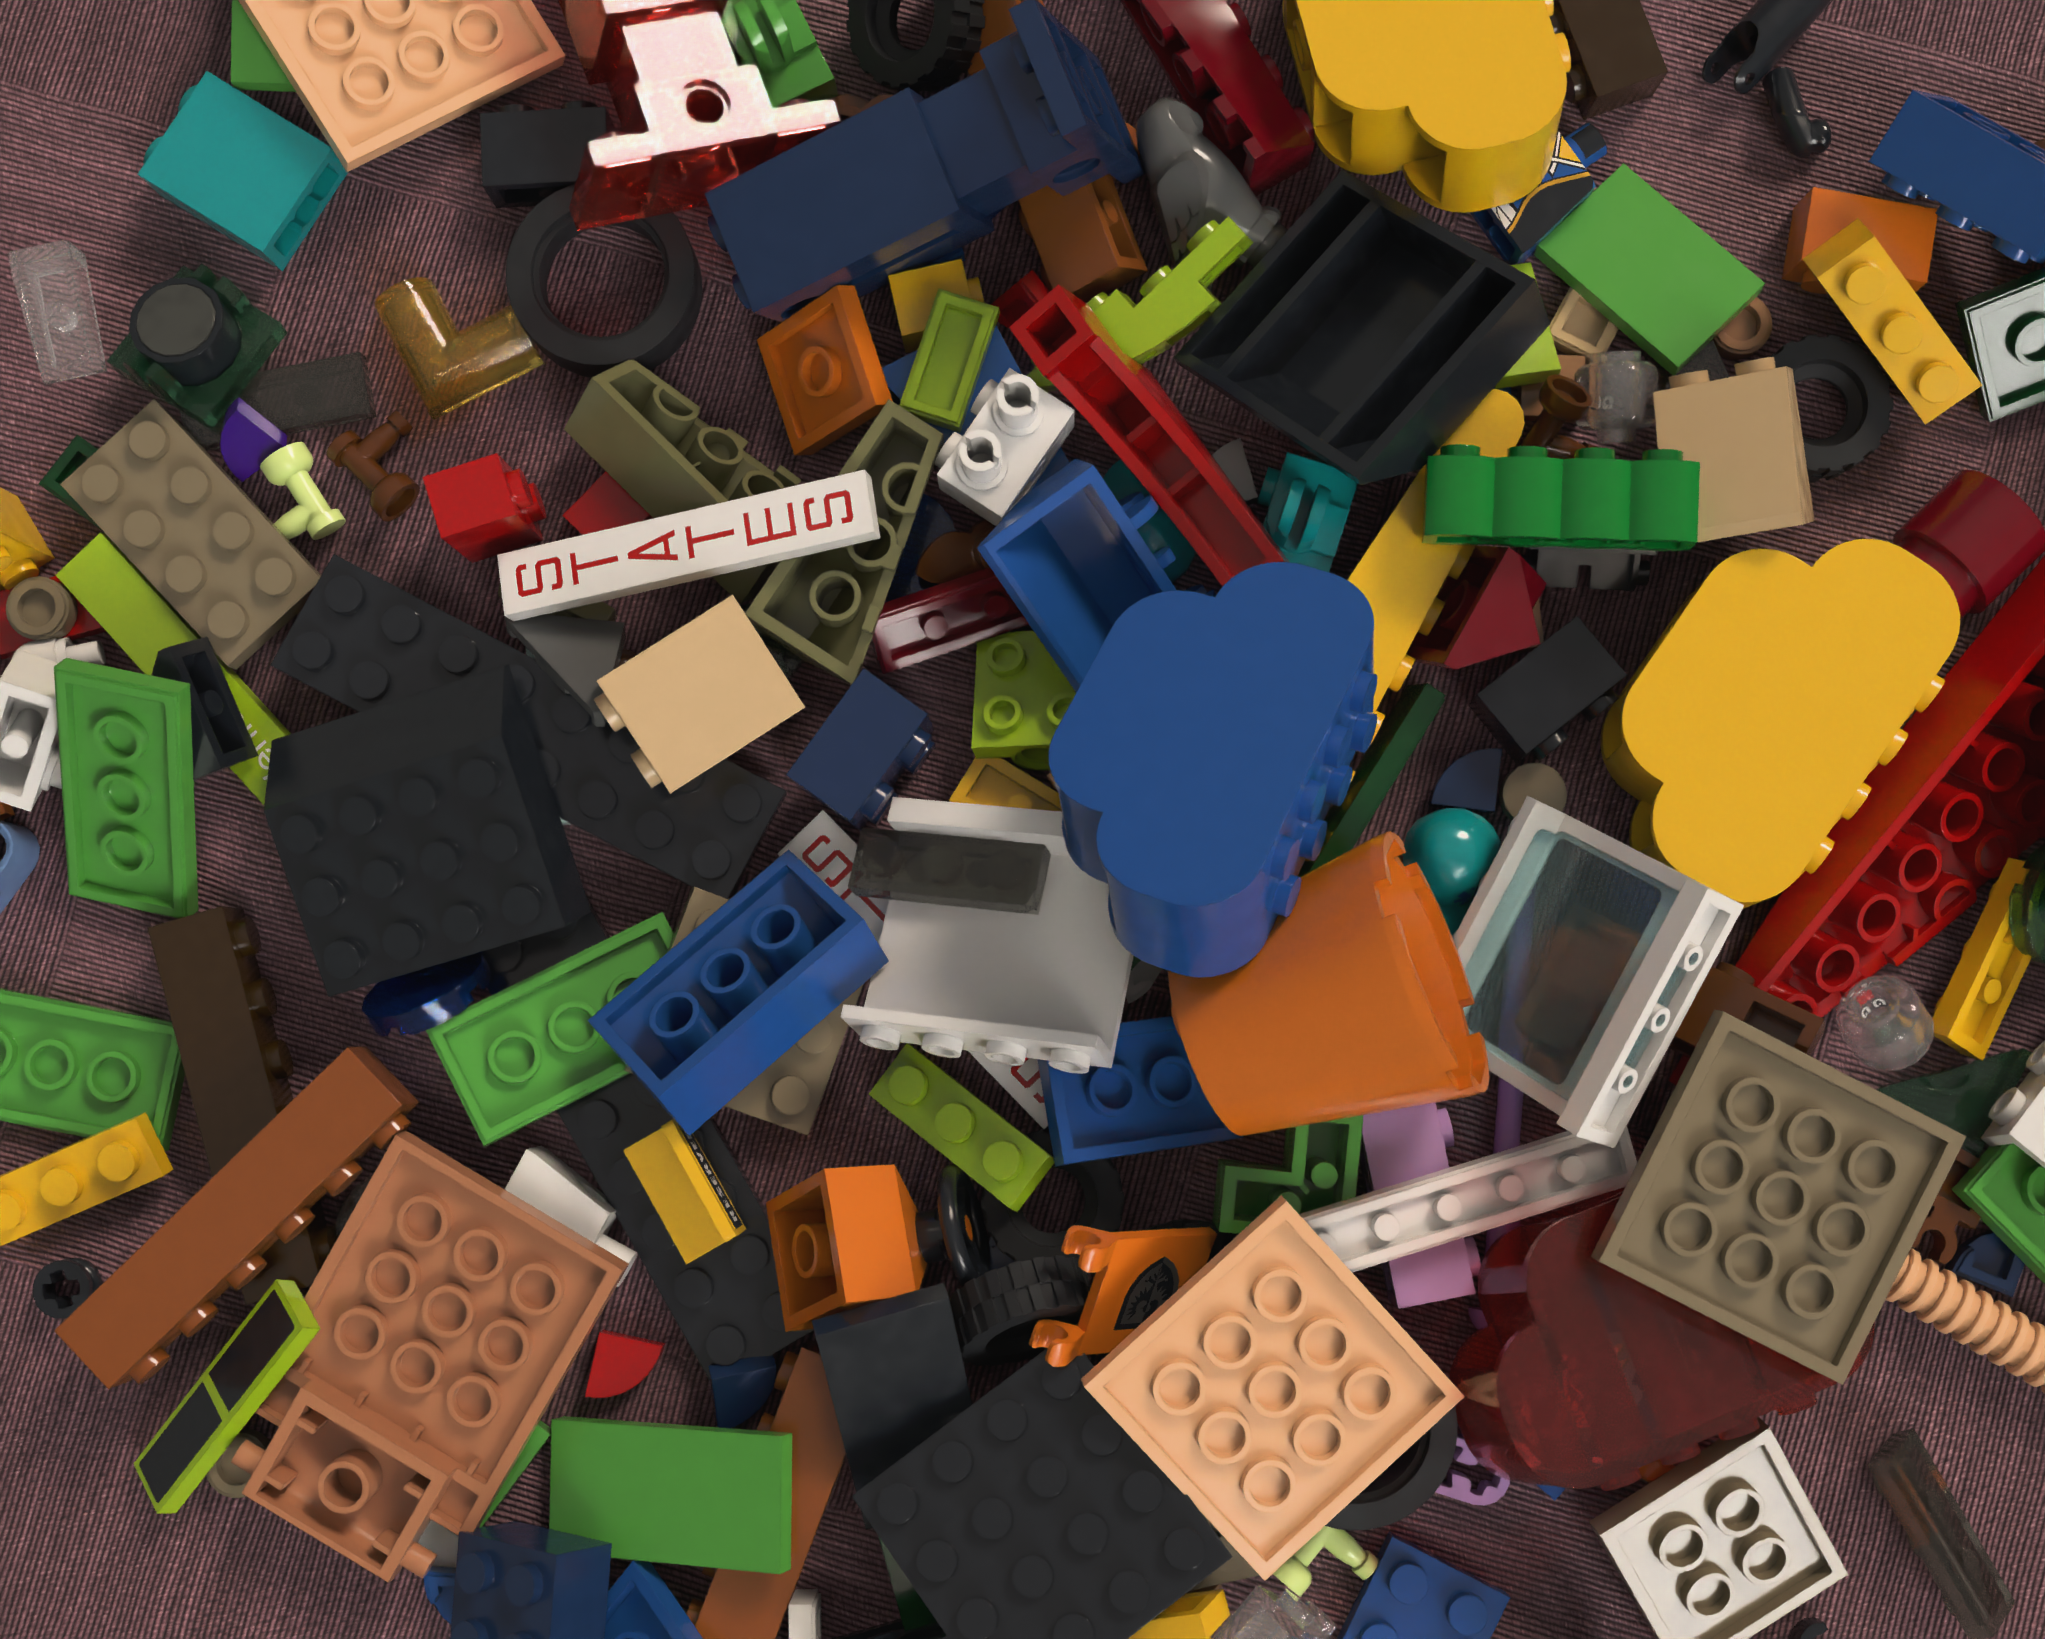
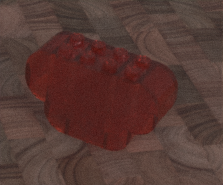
(1599, 1371)

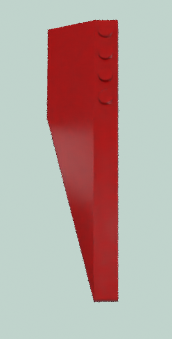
(1931, 828)

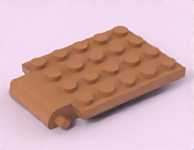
(432, 1360)

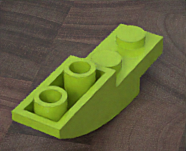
(1173, 300)

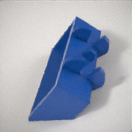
(1077, 562)

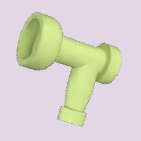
(290, 468)
(1339, 1543)

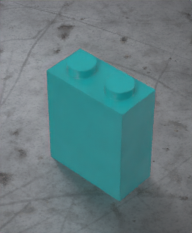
(243, 170)

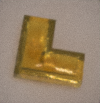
(448, 363)

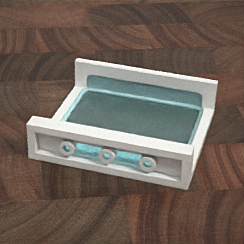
(1584, 966)

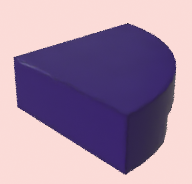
(248, 439)

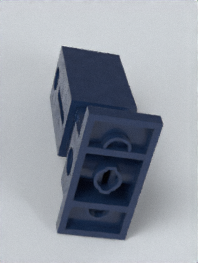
(922, 172)

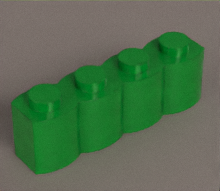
(1561, 501)

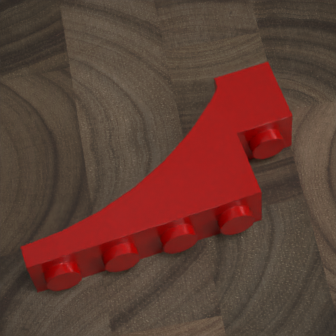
(1145, 431)

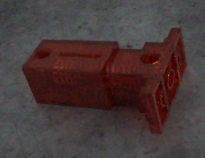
(681, 108)

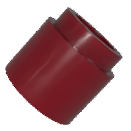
(1974, 537)

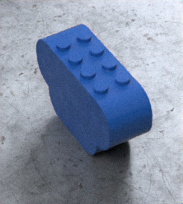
(1212, 757)

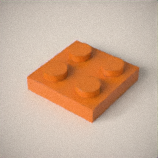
(824, 370)

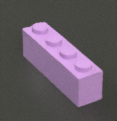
(1400, 1148)

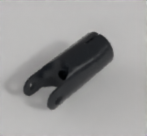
(1761, 40)

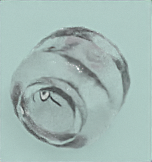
(1620, 395)
(1885, 1023)

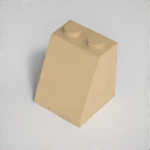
(1746, 444)
(697, 696)

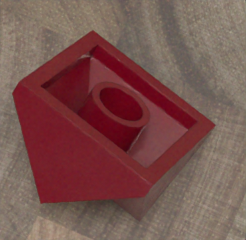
(1483, 612)

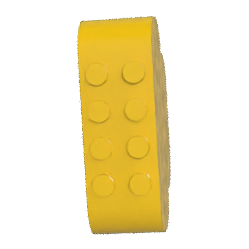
(1435, 89)
(1775, 708)

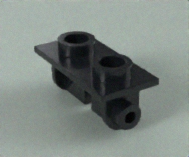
(1607, 567)

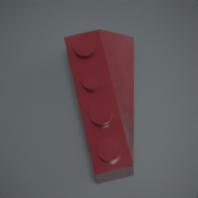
(1228, 83)

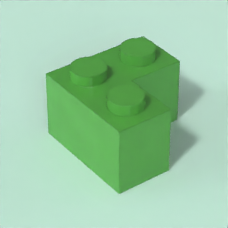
(1315, 1172)

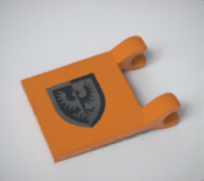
(1130, 1282)

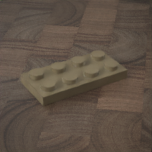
(193, 534)

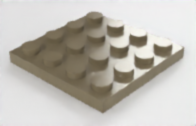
(1778, 1196)

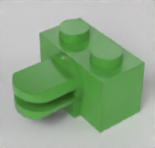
(781, 46)

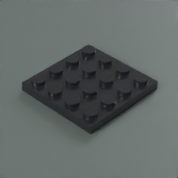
(1040, 1517)

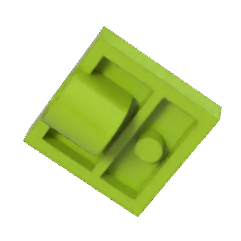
(1017, 699)

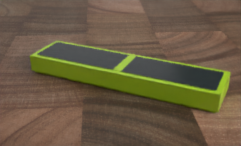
(226, 1396)

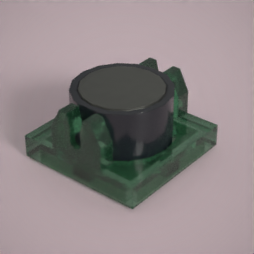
(190, 345)

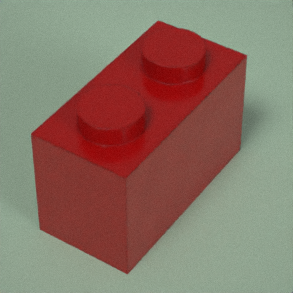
(485, 507)

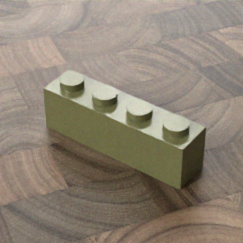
(668, 456)
(832, 599)

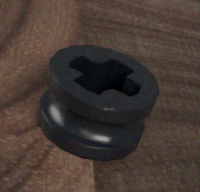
(74, 1268)

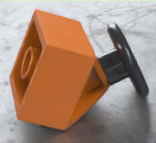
(860, 1239)

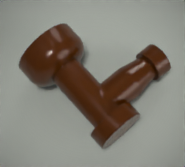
(1561, 402)
(390, 493)

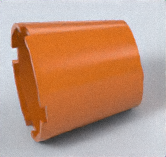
(1340, 1007)

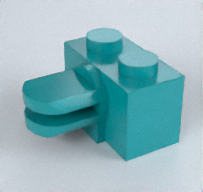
(1306, 509)

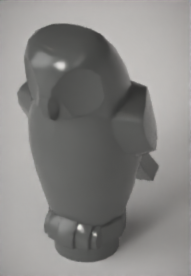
(1198, 183)

